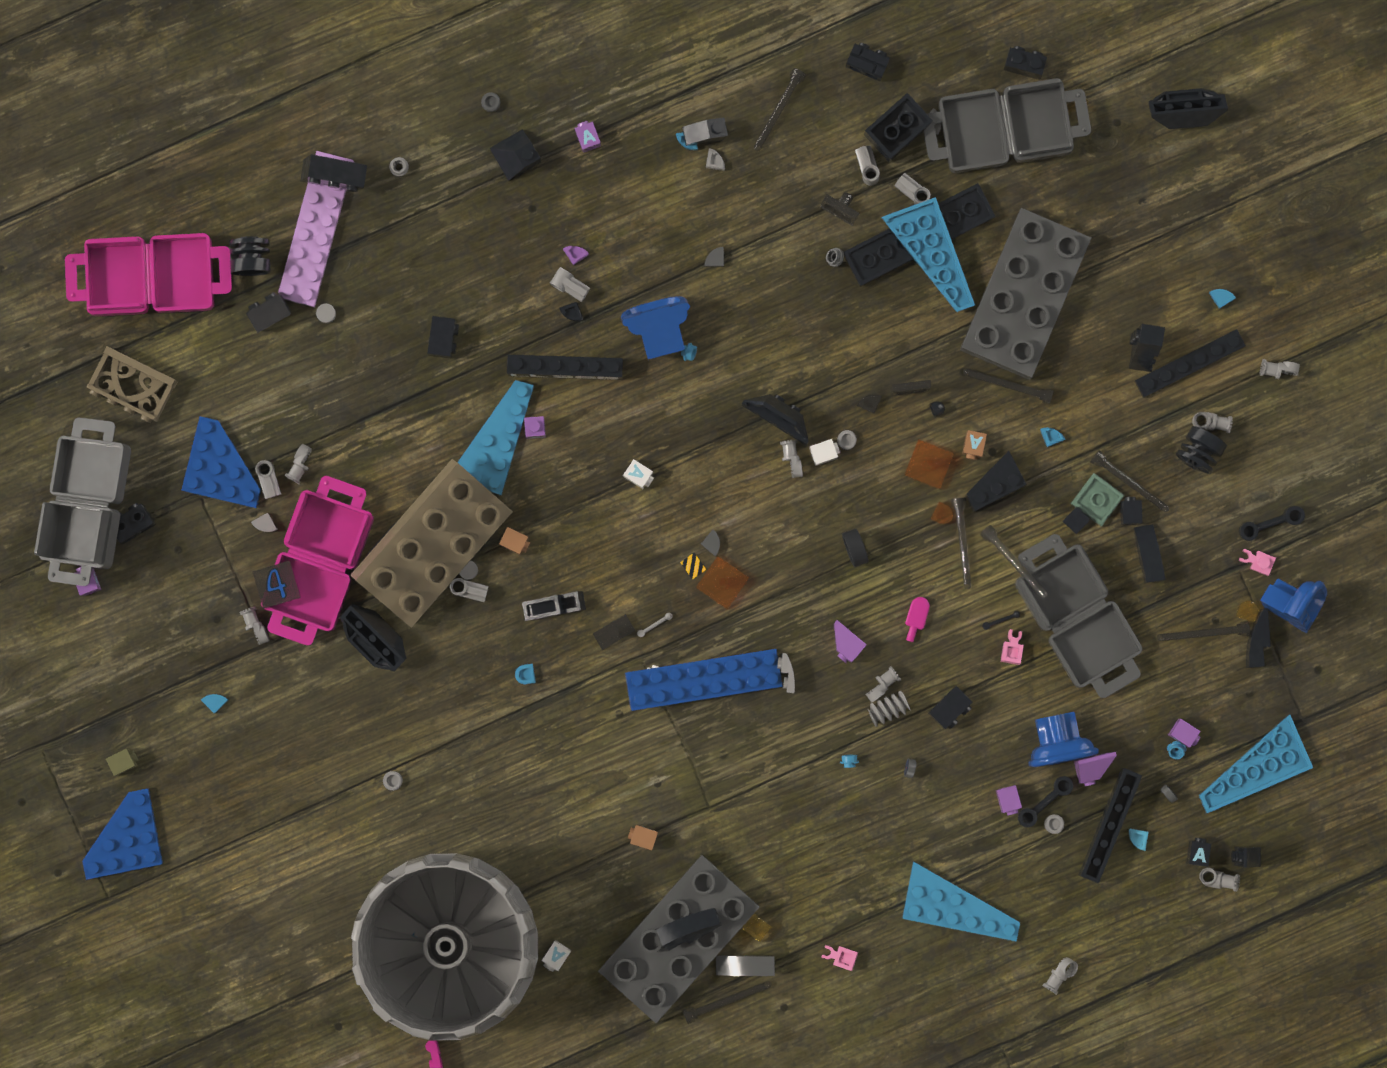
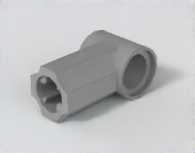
(867, 163)
(911, 188)
(567, 283)
(269, 481)
(471, 590)

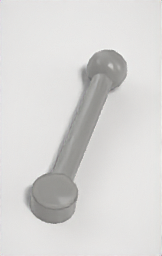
(668, 616)

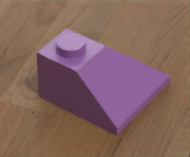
(1093, 767)

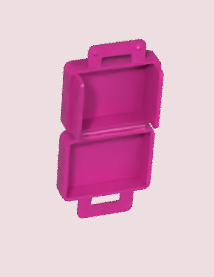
(129, 274)
(322, 543)

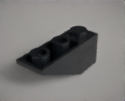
(1246, 856)

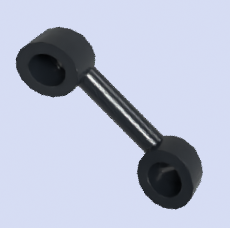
(1249, 531)
(1062, 787)

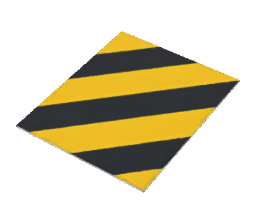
(693, 566)

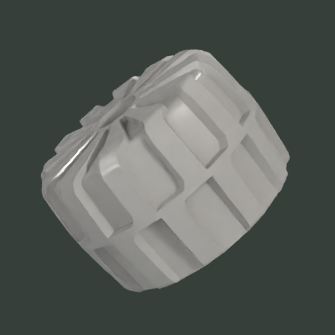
(417, 981)

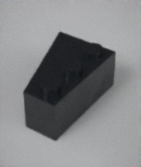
(333, 173)
(1146, 344)
(996, 483)

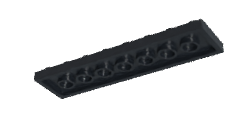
(885, 251)

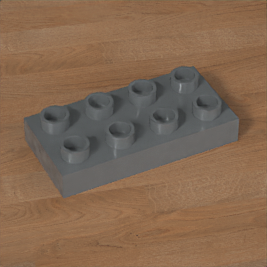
(1025, 294)
(658, 977)

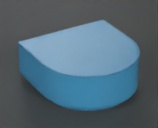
(525, 674)

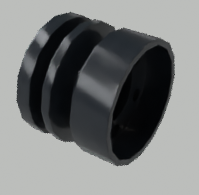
(250, 255)
(1201, 449)

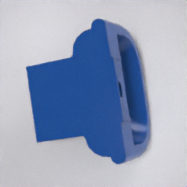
(658, 324)
(1295, 605)
(1060, 741)

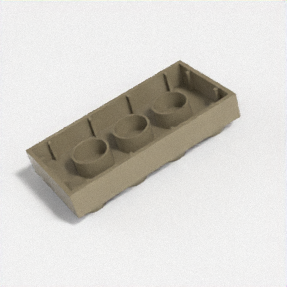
(431, 543)

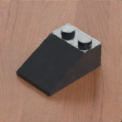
(897, 127)

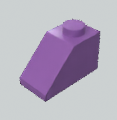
(847, 643)

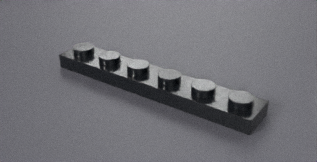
(1189, 363)

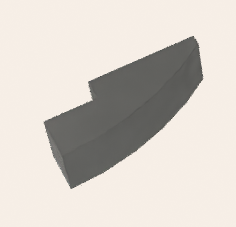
(745, 965)

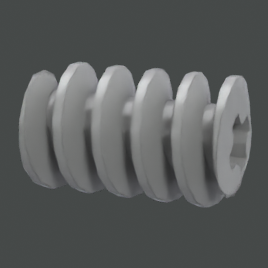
(888, 708)

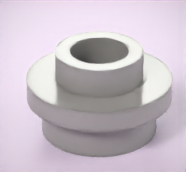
(395, 162)

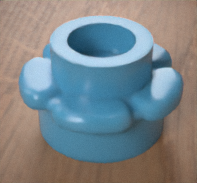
(689, 352)
(1176, 754)
(849, 761)

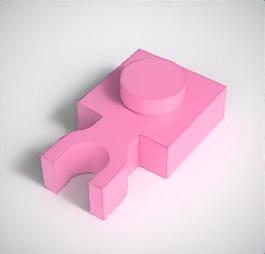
(1260, 562)
(1012, 650)
(843, 957)

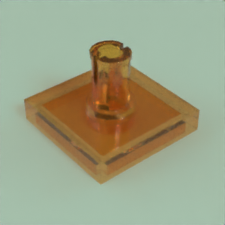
(929, 464)
(722, 582)

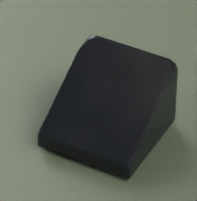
(1076, 520)

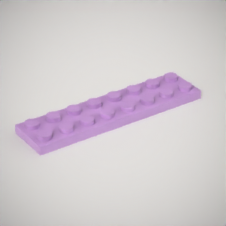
(312, 241)

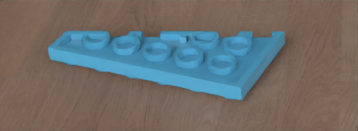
(929, 243)
(493, 447)
(1268, 762)
(946, 905)

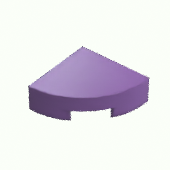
(575, 253)

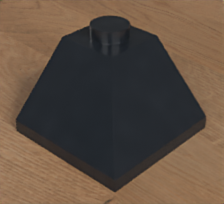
(515, 155)

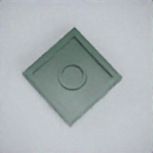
(1097, 499)

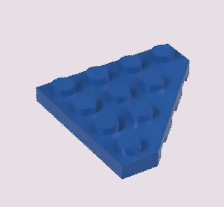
(217, 468)
(127, 840)

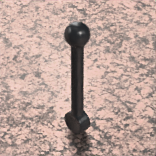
(986, 625)

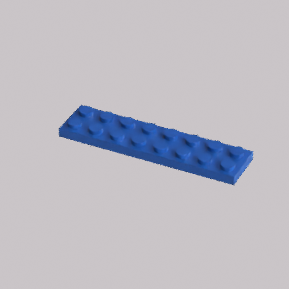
(703, 679)

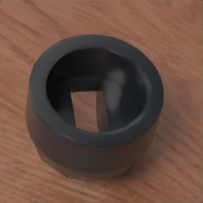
(937, 408)

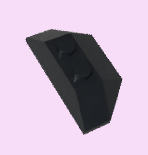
(1187, 108)
(779, 415)
(373, 637)

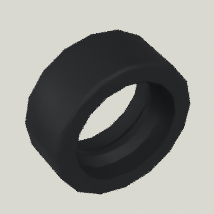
(855, 547)

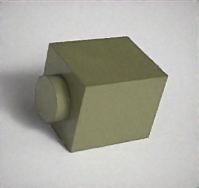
(122, 761)

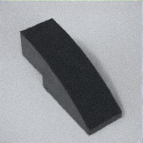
(1149, 554)
(554, 605)
(1258, 639)
(688, 928)

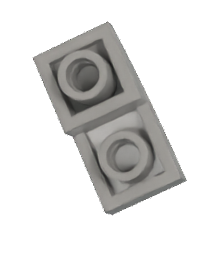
(786, 667)

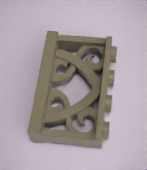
(157, 381)

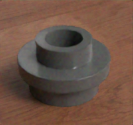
(835, 257)

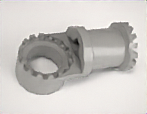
(1275, 369)
(1214, 422)
(790, 454)
(298, 468)
(252, 622)
(885, 681)
(1221, 880)
(1060, 974)

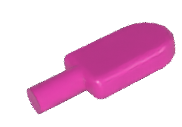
(917, 616)

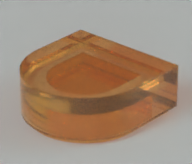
(942, 514)

